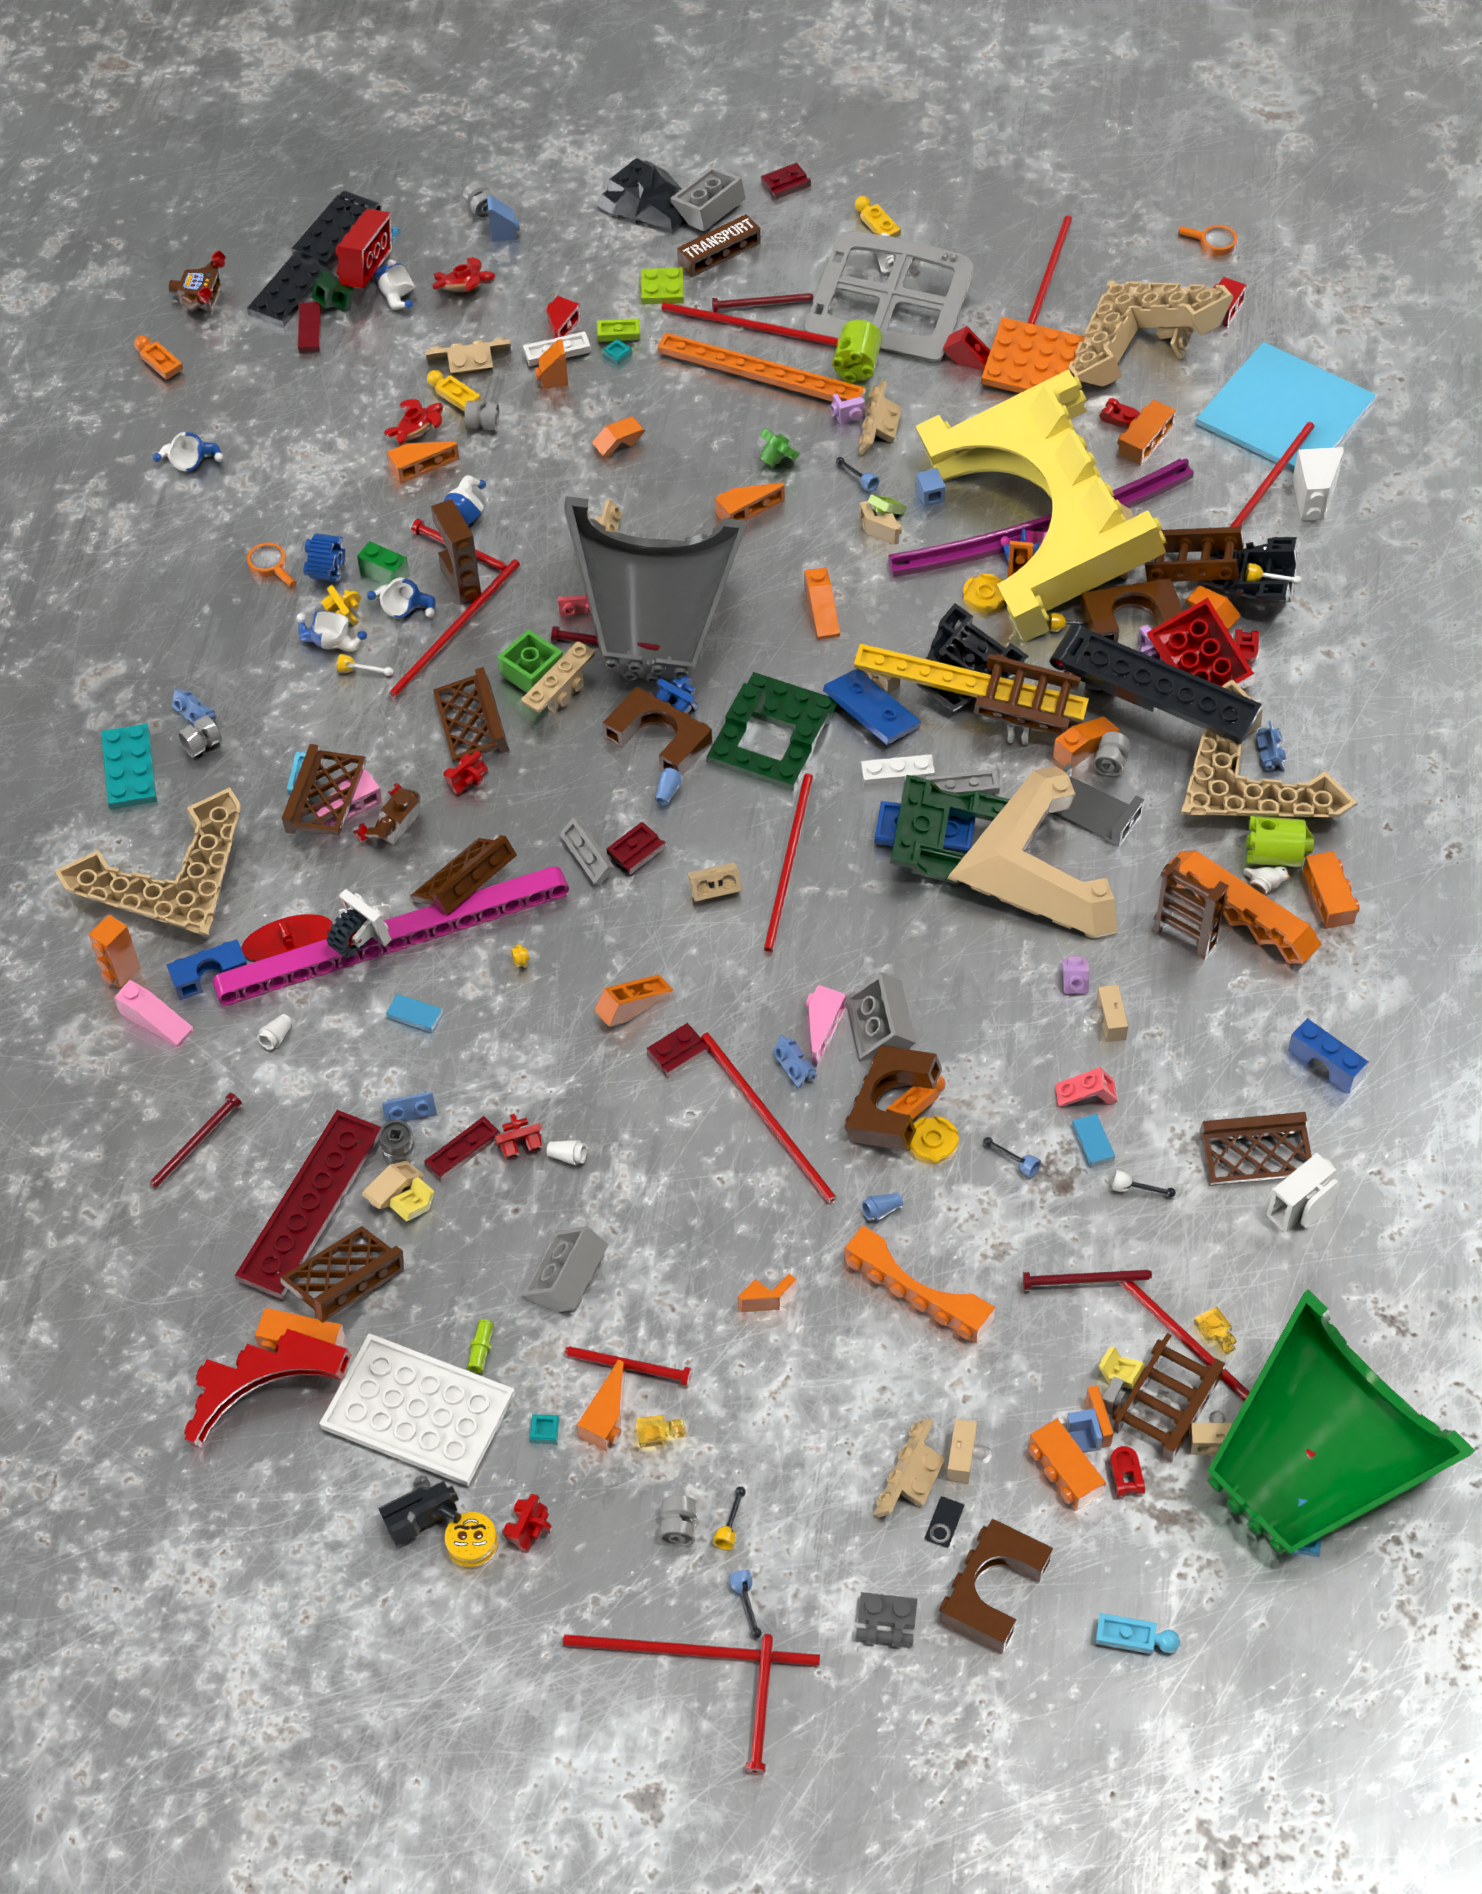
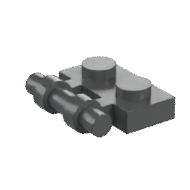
(889, 1612)

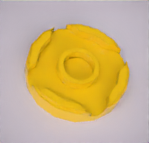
(983, 593)
(934, 1140)

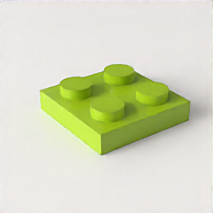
(662, 285)

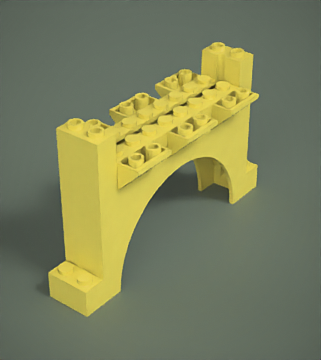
(1087, 528)

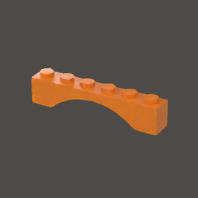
(962, 1312)

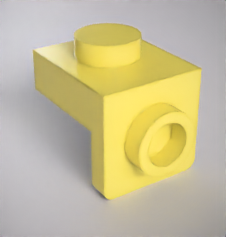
(413, 1201)
(1124, 1368)

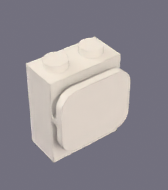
(1304, 1194)

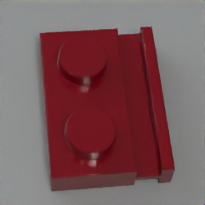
(786, 181)
(636, 847)
(677, 1050)

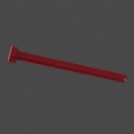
(760, 301)
(588, 639)
(232, 1102)
(1084, 1278)

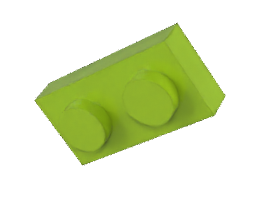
(618, 329)
(887, 505)

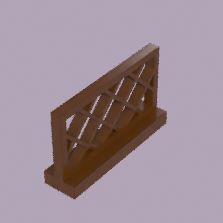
(487, 706)
(304, 786)
(465, 873)
(1249, 1128)
(356, 1283)

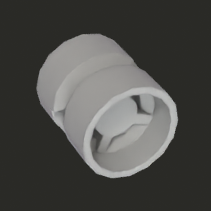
(476, 197)
(481, 415)
(193, 741)
(1112, 754)
(678, 1520)

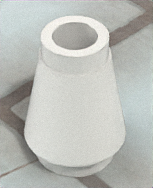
(274, 1032)
(568, 1151)

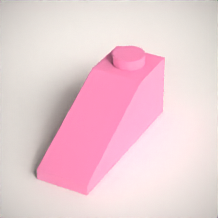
(365, 797)
(825, 1012)
(151, 1013)

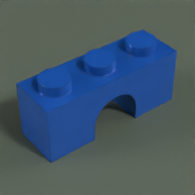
(189, 971)
(1344, 1064)

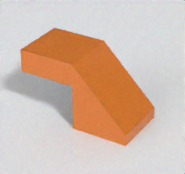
(612, 435)
(1222, 605)
(760, 1298)

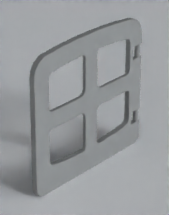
(893, 292)

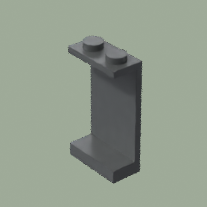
(1100, 812)

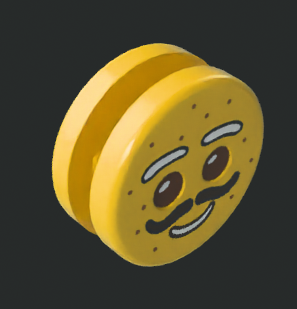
(471, 1540)

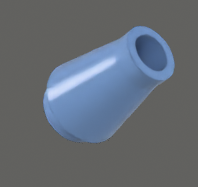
(668, 784)
(881, 1205)

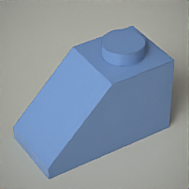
(502, 220)

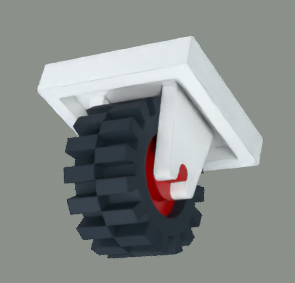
(356, 926)

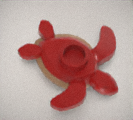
(463, 277)
(415, 421)

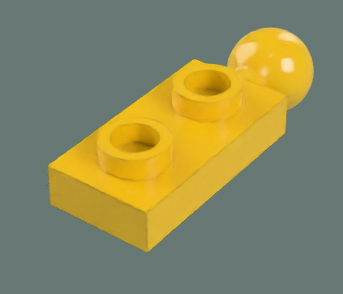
(876, 218)
(452, 389)

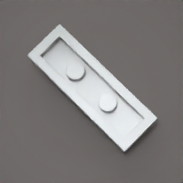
(573, 345)
(896, 769)

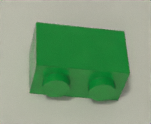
(382, 564)

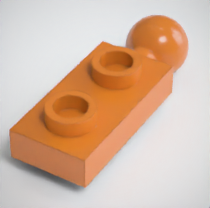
(158, 357)
(917, 1099)

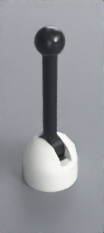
(1123, 1182)

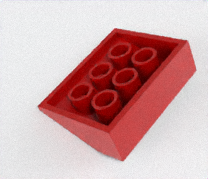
(1202, 646)

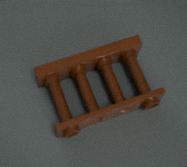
(1198, 540)
(1011, 711)
(1211, 910)
(1196, 1397)

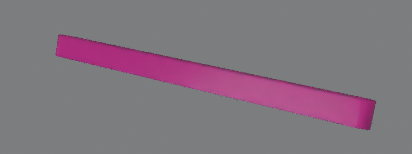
(404, 931)

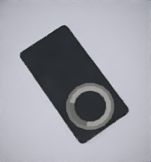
(944, 1521)

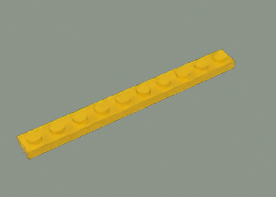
(959, 680)

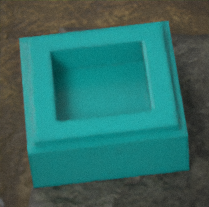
(617, 352)
(544, 1429)

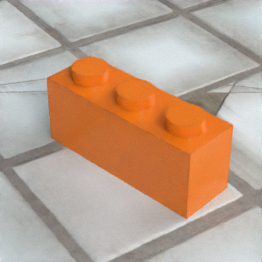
(1146, 432)
(1330, 889)
(114, 951)
(275, 1322)
(1066, 1464)

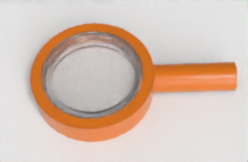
(1215, 240)
(269, 560)

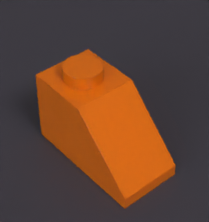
(552, 366)

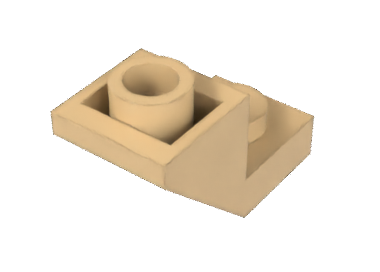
(882, 526)
(391, 1183)

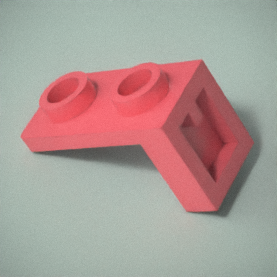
(573, 605)
(1085, 1085)

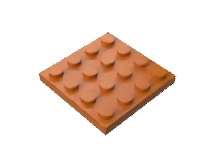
(1028, 355)

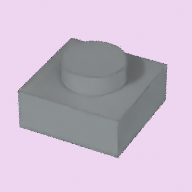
(1114, 1394)

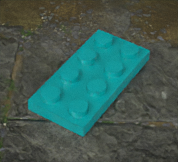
(128, 766)

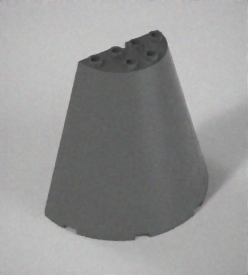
(651, 592)

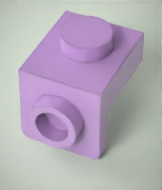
(848, 410)
(1146, 644)
(1075, 975)

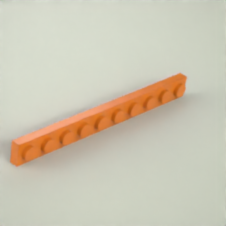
(757, 368)

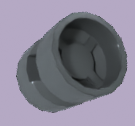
(397, 1142)

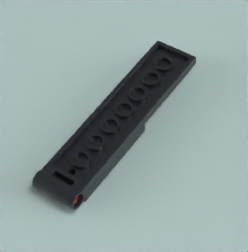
(309, 257)
(1154, 683)

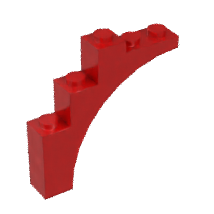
(225, 1385)

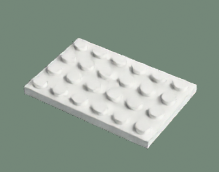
(417, 1409)

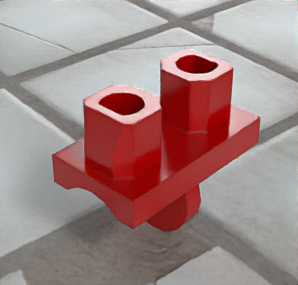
(467, 773)
(508, 1140)
(531, 1523)

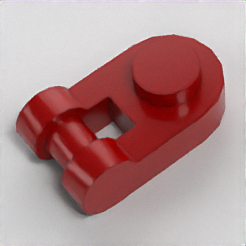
(1123, 416)
(1248, 644)
(1126, 1462)

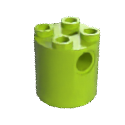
(857, 350)
(1278, 842)

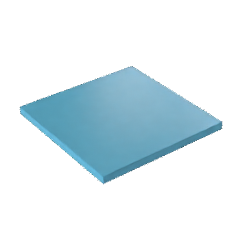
(1274, 400)

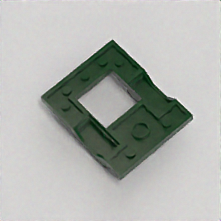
(779, 704)
(924, 822)

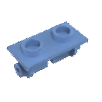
(190, 706)
(1275, 754)
(789, 1056)
(410, 1108)

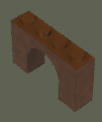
(459, 559)
(1155, 597)
(643, 710)
(889, 1070)
(997, 1547)

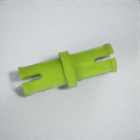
(480, 1346)

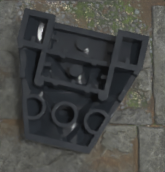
(643, 195)
(1274, 558)
(966, 647)

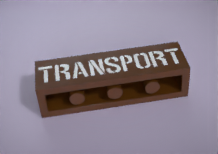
(719, 245)

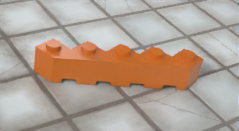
(1249, 907)

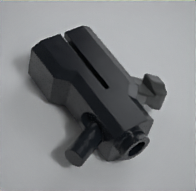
(419, 1508)

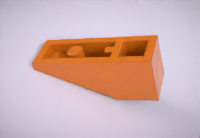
(420, 458)
(748, 501)
(1019, 555)
(821, 603)
(1081, 741)
(628, 1000)
(603, 1416)

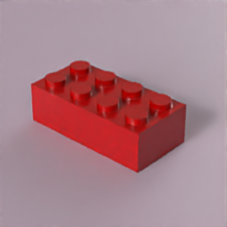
(364, 248)

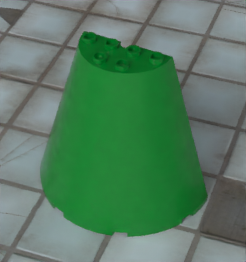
(1331, 1402)

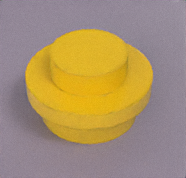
(520, 956)

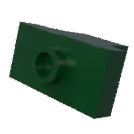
(330, 293)

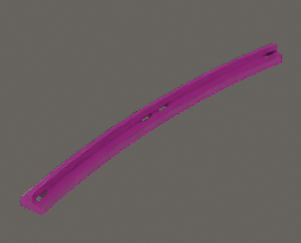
(989, 544)

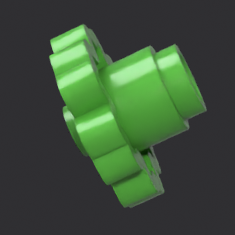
(776, 448)

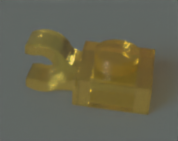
(1216, 1327)
(654, 1430)

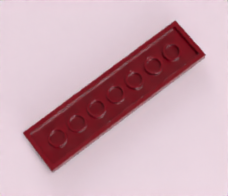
(309, 1203)

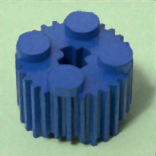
(324, 557)

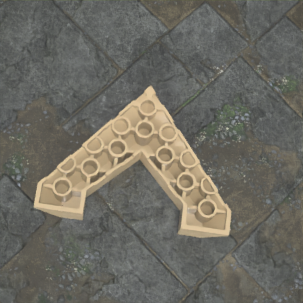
(1142, 306)
(1220, 791)
(1003, 868)
(182, 903)

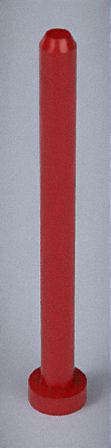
(419, 527)
(681, 1375)
(756, 1766)

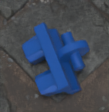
(685, 701)

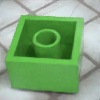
(527, 660)

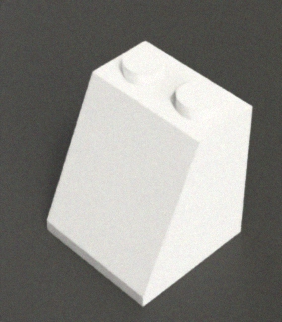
(1316, 480)

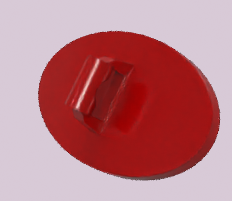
(285, 936)

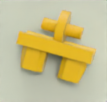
(349, 600)

